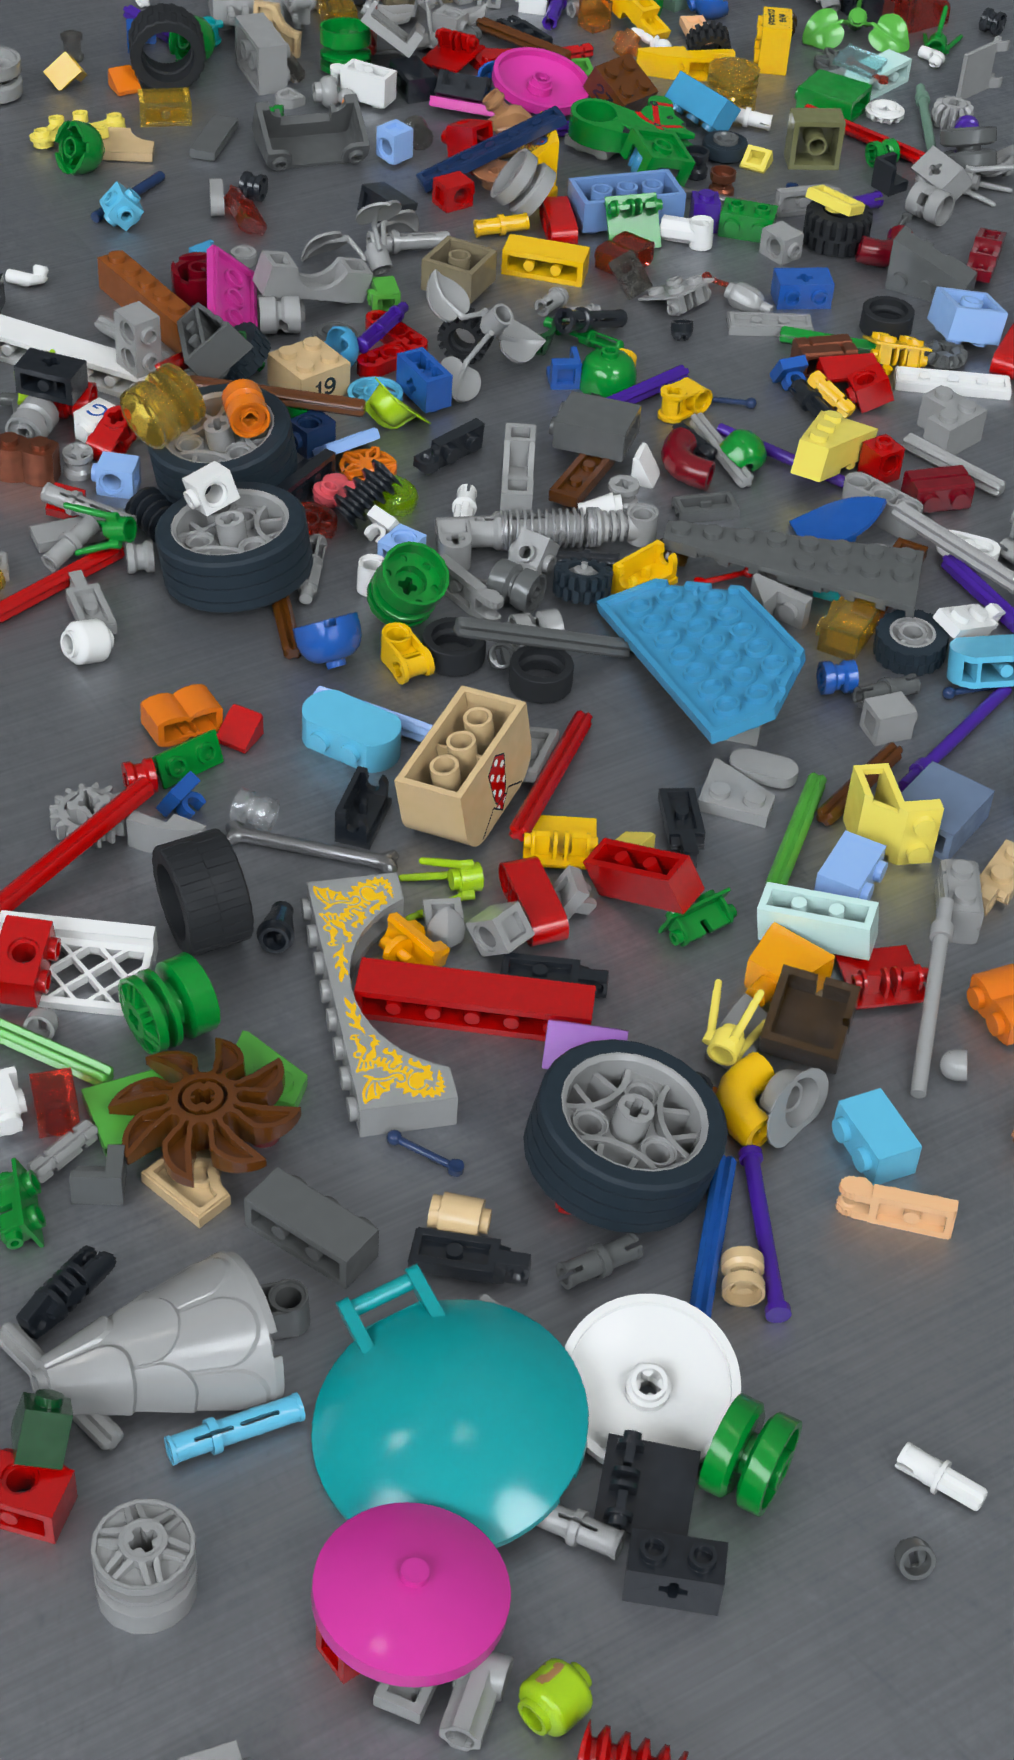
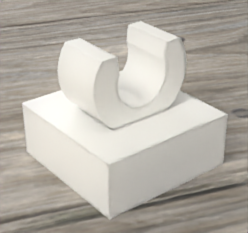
(382, 523)

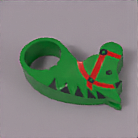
(606, 125)

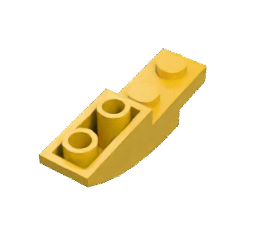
(642, 14)
(668, 61)

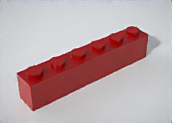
(468, 999)

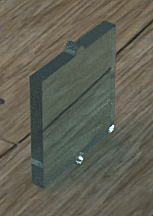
(860, 61)

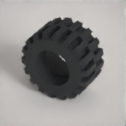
(835, 233)

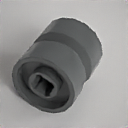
(519, 587)

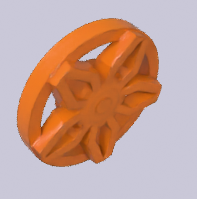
(362, 459)

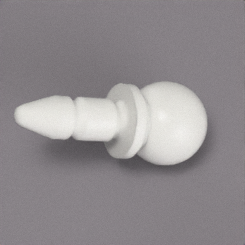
(649, 40)

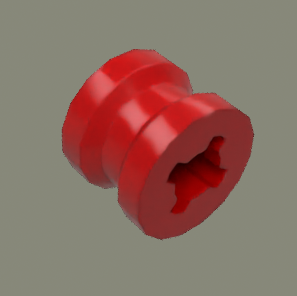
(146, 769)

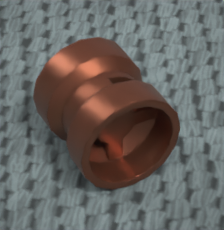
(722, 179)

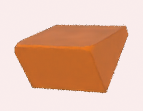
(123, 80)

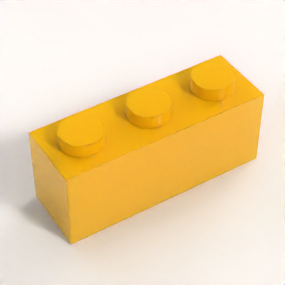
(545, 260)

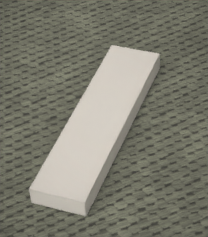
(962, 383)

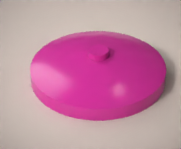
(538, 79)
(410, 1594)

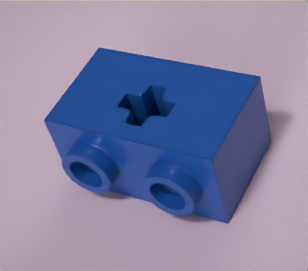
(802, 288)
(424, 380)

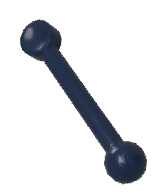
(750, 403)
(949, 692)
(454, 1167)

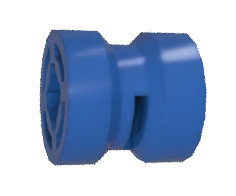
(837, 677)

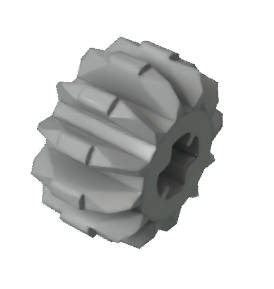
(948, 110)

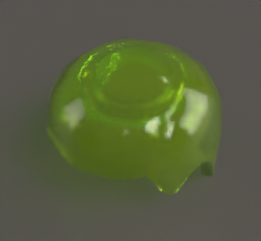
(403, 501)

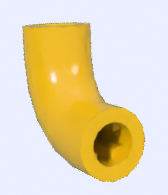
(737, 1096)

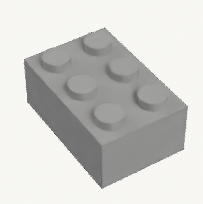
(261, 53)

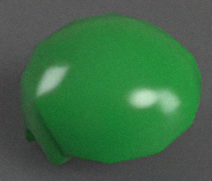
(744, 448)

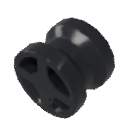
(992, 21)
(253, 185)

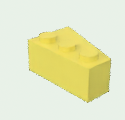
(829, 446)

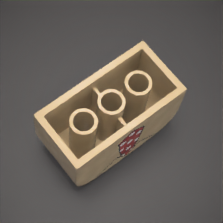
(466, 767)

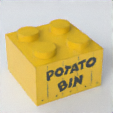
(773, 40)

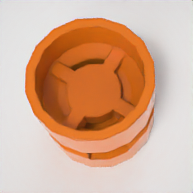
(245, 408)

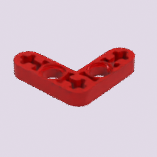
(384, 358)

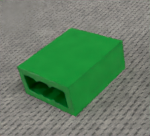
(834, 91)

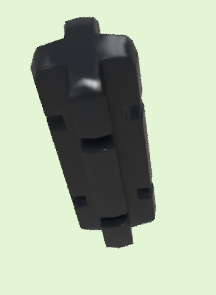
(703, 448)

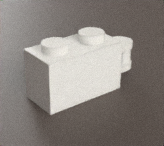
(370, 82)

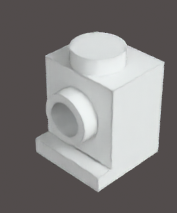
(11, 1102)

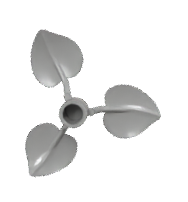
(402, 14)
(376, 252)
(517, 341)

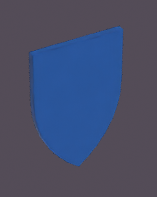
(840, 519)

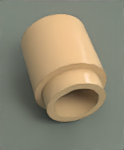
(459, 1214)

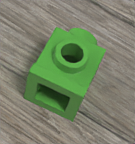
(383, 293)

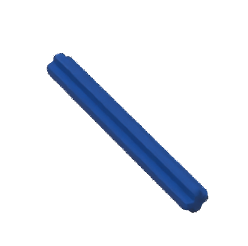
(713, 1236)

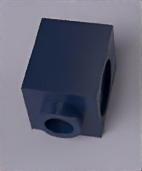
(311, 431)

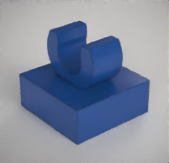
(788, 370)
(181, 796)

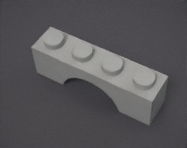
(341, 282)
(518, 467)

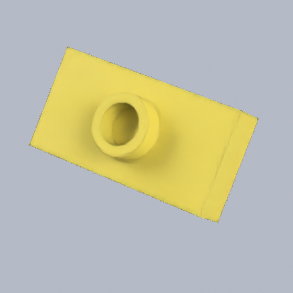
(835, 201)

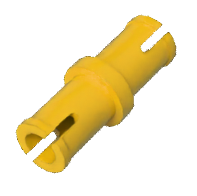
(501, 224)

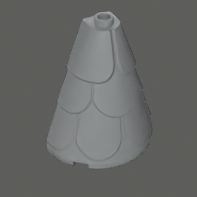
(174, 1349)

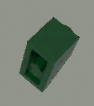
(41, 1429)

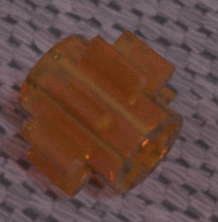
(626, 42)

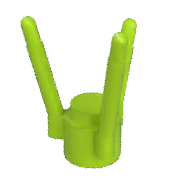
(462, 876)

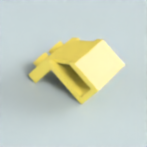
(903, 826)

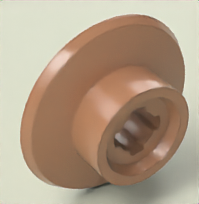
(488, 172)

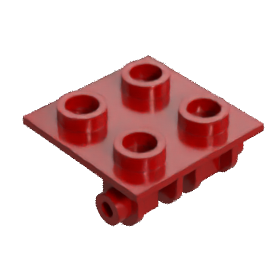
(453, 50)
(886, 978)

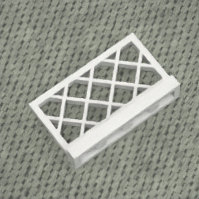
(83, 937)

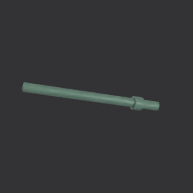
(922, 102)

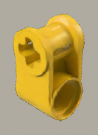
(682, 400)
(404, 653)

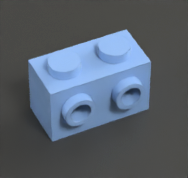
(852, 867)

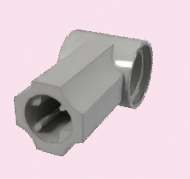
(474, 1701)

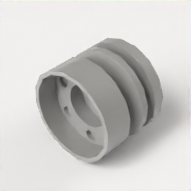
(144, 1566)

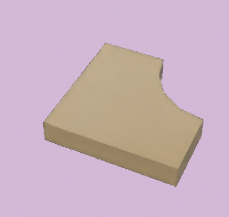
(273, 13)
(125, 146)
(197, 1203)

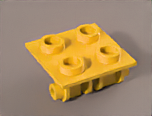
(888, 350)
(561, 841)

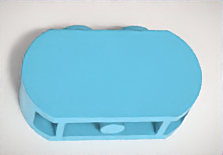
(981, 661)
(351, 731)

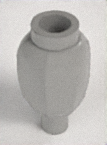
(746, 298)

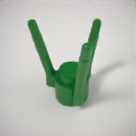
(938, 40)
(114, 527)

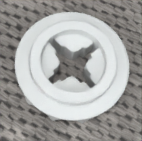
(884, 111)

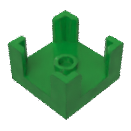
(658, 151)

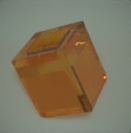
(595, 15)

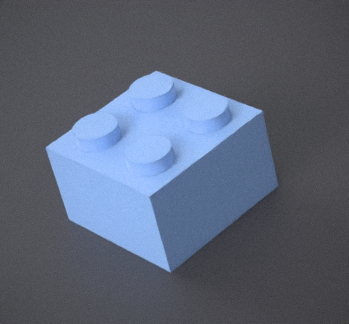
(967, 316)

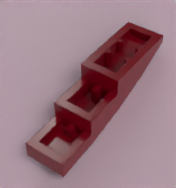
(986, 253)

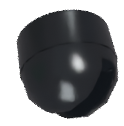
(681, 327)

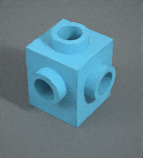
(121, 206)

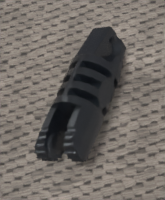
(65, 1290)

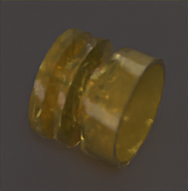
(735, 80)
(162, 406)

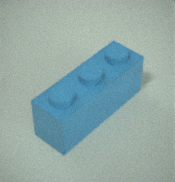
(701, 103)

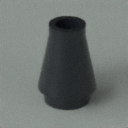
(277, 928)

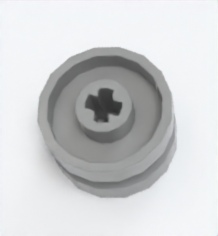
(10, 79)
(523, 183)

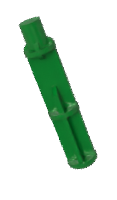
(589, 338)

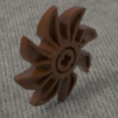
(204, 1111)

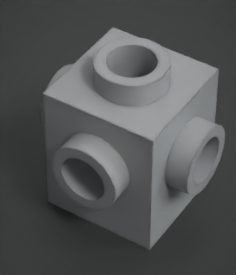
(534, 551)

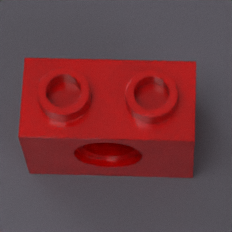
(23, 941)
(42, 1508)

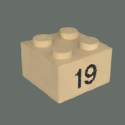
(309, 367)

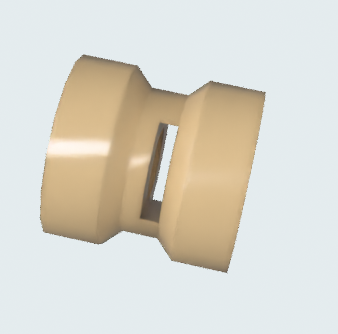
(743, 1276)

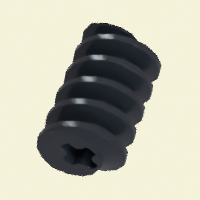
(366, 492)
(148, 507)

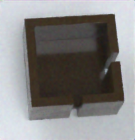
(806, 1025)

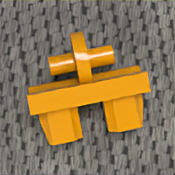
(407, 943)

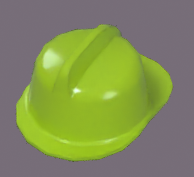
(389, 410)

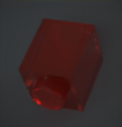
(54, 1102)

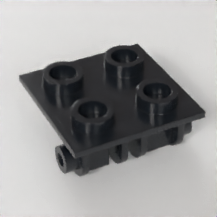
(646, 1485)

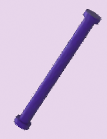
(777, 1308)

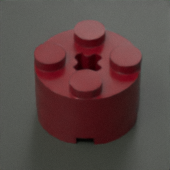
(190, 278)

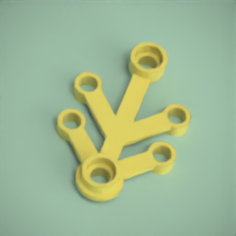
(45, 136)

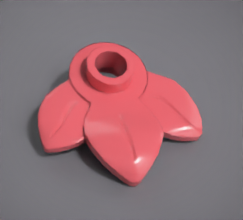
(328, 487)

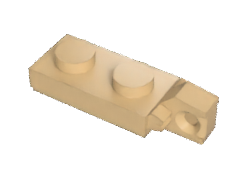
(998, 877)

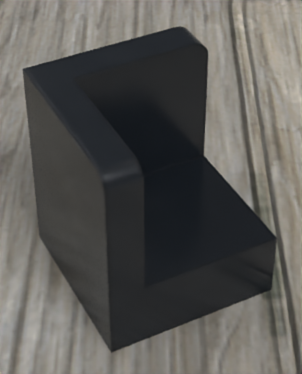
(885, 176)

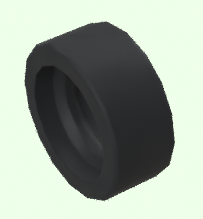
(887, 316)
(452, 661)
(537, 688)

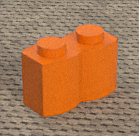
(180, 715)
(993, 997)

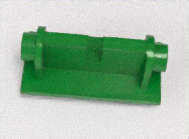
(193, 755)
(709, 909)
(26, 1218)

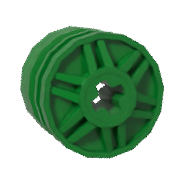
(343, 40)
(408, 584)
(169, 1003)

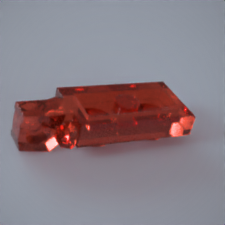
(244, 212)

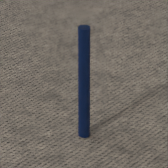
(140, 188)

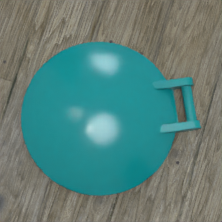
(450, 1411)

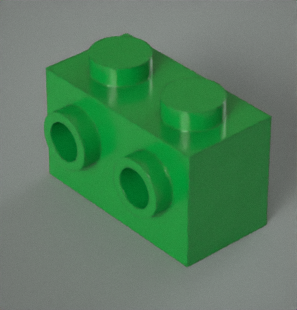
(745, 219)

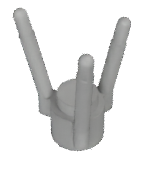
(972, 170)

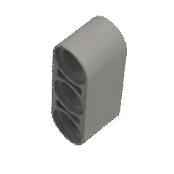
(861, 484)

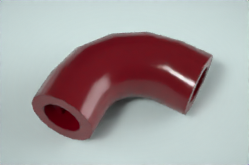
(876, 251)
(682, 463)

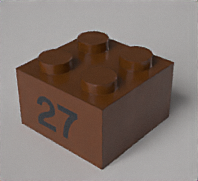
(621, 83)

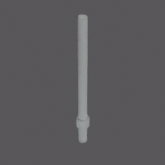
(941, 935)

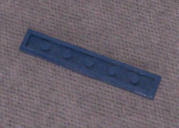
(495, 146)

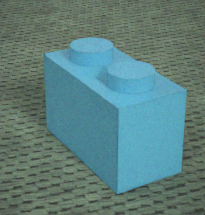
(876, 1137)

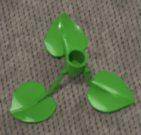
(825, 30)

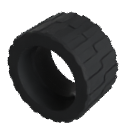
(161, 19)
(203, 892)

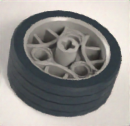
(259, 459)
(237, 555)
(624, 1136)

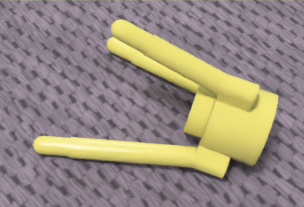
(727, 1042)

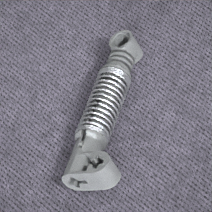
(460, 534)

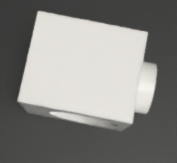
(222, 490)

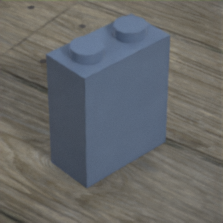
(964, 804)

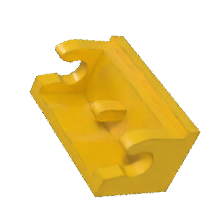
(644, 566)

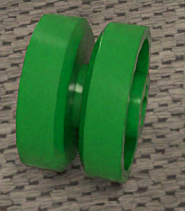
(750, 1454)

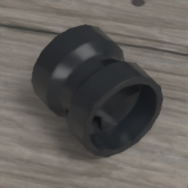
(701, 156)

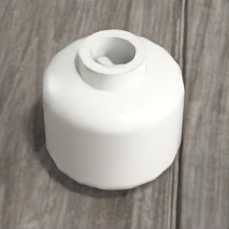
(87, 641)

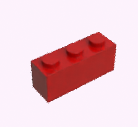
(644, 875)

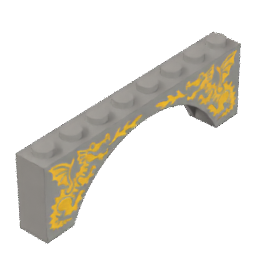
(384, 1082)

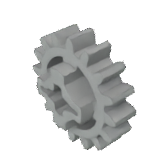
(78, 807)

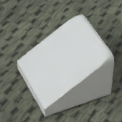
(645, 467)

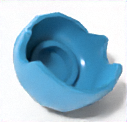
(344, 342)

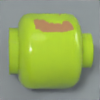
(555, 1697)

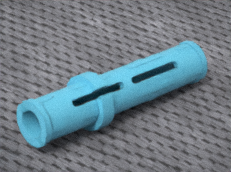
(183, 1444)

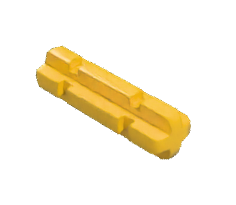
(831, 394)

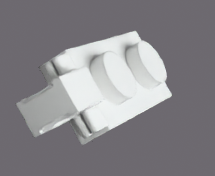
(969, 619)

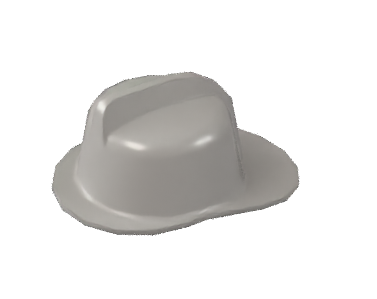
(792, 1102)

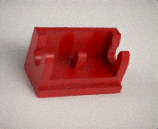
(839, 366)

